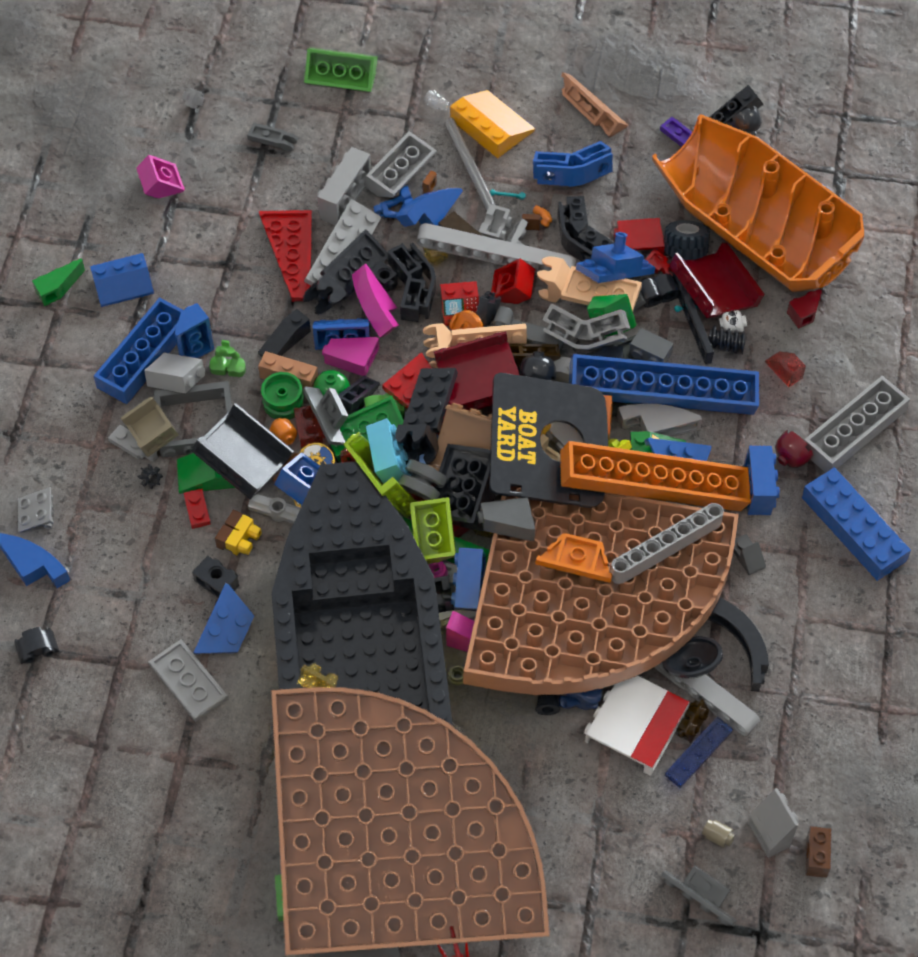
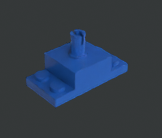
(615, 262)

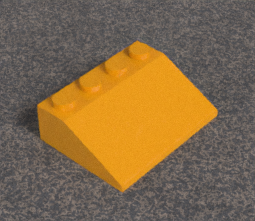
(490, 122)

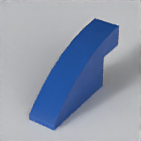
(429, 207)
(32, 561)

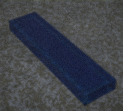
(698, 752)

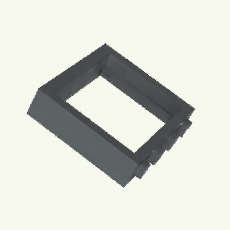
(195, 394)

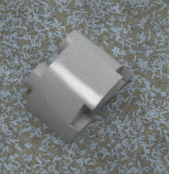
(496, 222)

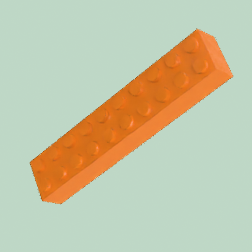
(654, 476)

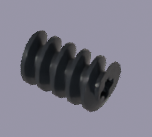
(727, 339)

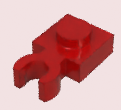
(659, 261)

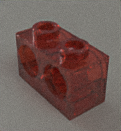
(307, 427)

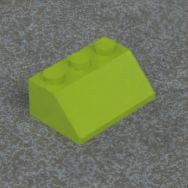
(433, 529)

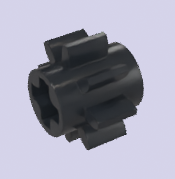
(146, 472)

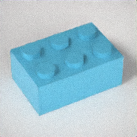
(387, 454)

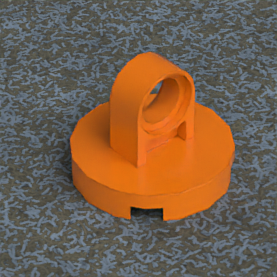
(465, 320)

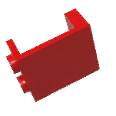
(642, 234)

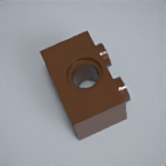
(818, 852)

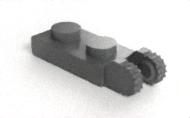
(272, 136)

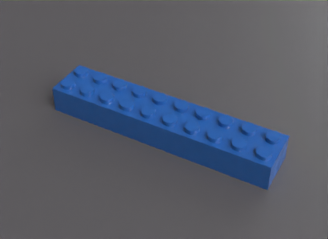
(668, 383)

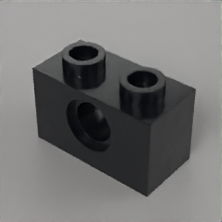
(210, 568)

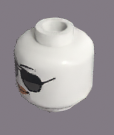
(734, 321)

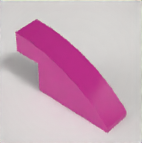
(374, 301)

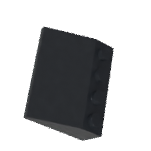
(466, 483)

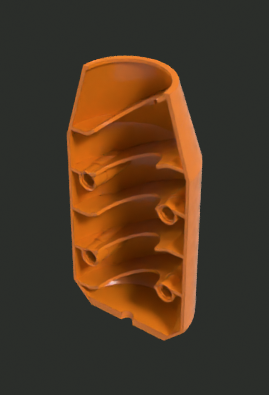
(763, 205)

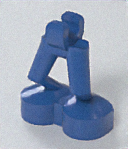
(382, 208)

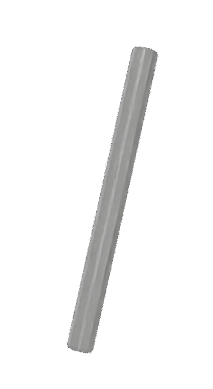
(469, 163)

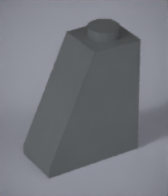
(508, 518)

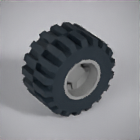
(687, 239)

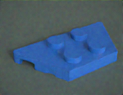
(679, 449)
(226, 625)

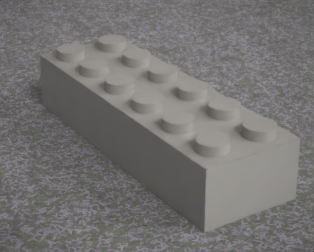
(856, 424)

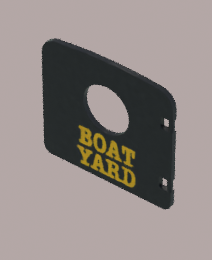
(518, 416)

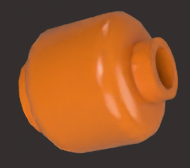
(284, 430)

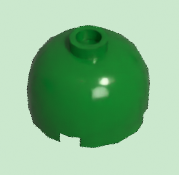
(331, 379)

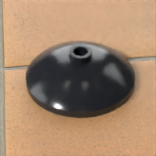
(695, 658)

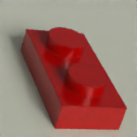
(197, 508)

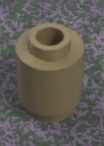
(718, 833)

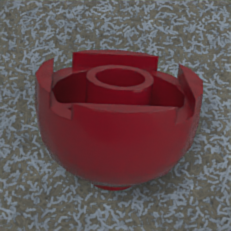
(792, 450)

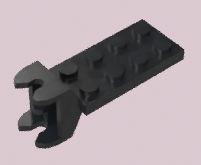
(337, 275)
(426, 413)

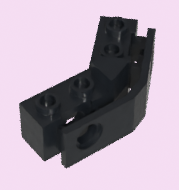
(579, 229)
(410, 266)

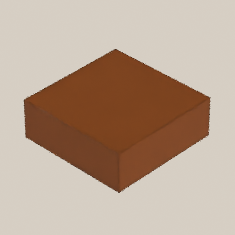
(429, 182)

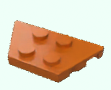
(577, 556)

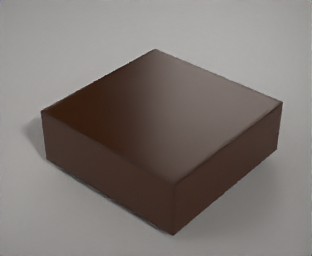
(533, 221)

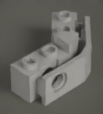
(586, 330)

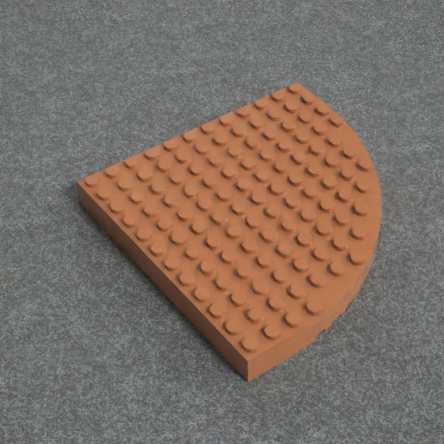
(579, 634)
(395, 829)

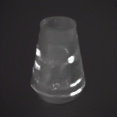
(436, 101)

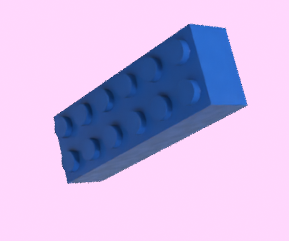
(151, 337)
(856, 524)

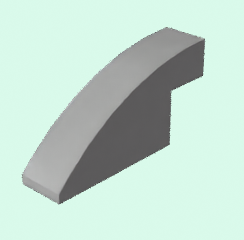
(659, 419)

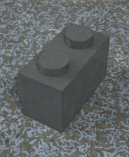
(650, 347)

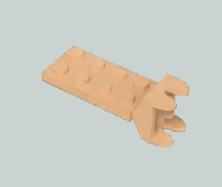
(577, 287)
(445, 338)

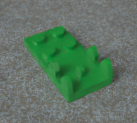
(371, 414)

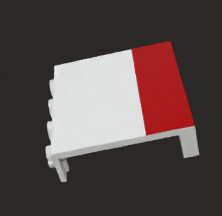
(637, 720)

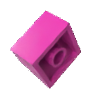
(159, 177)

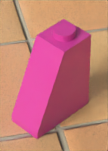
(351, 353)
(459, 631)

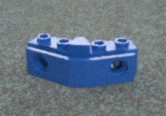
(573, 168)

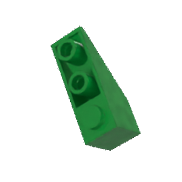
(56, 283)

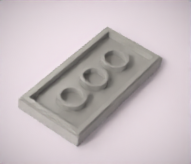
(188, 680)

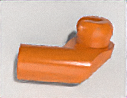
(545, 214)

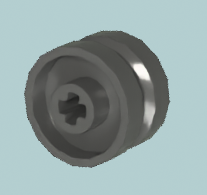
(423, 479)

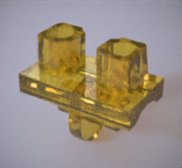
(312, 677)

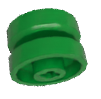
(281, 394)

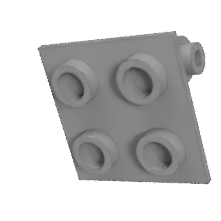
(35, 510)

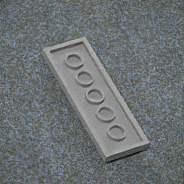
(349, 226)

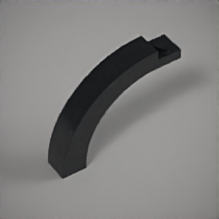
(747, 634)

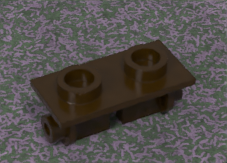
(697, 713)

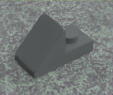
(749, 554)

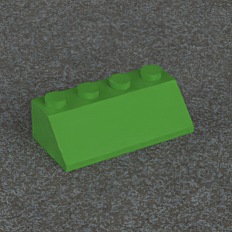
(340, 69)

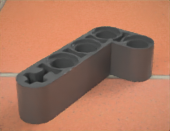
(535, 333)

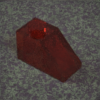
(787, 367)

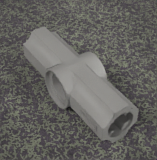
(267, 506)

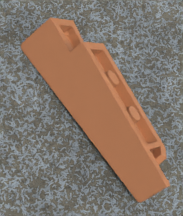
(591, 106)

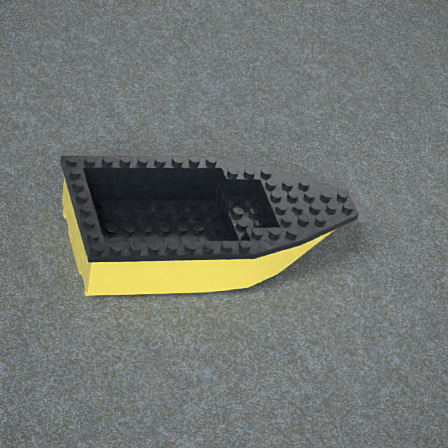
(358, 596)

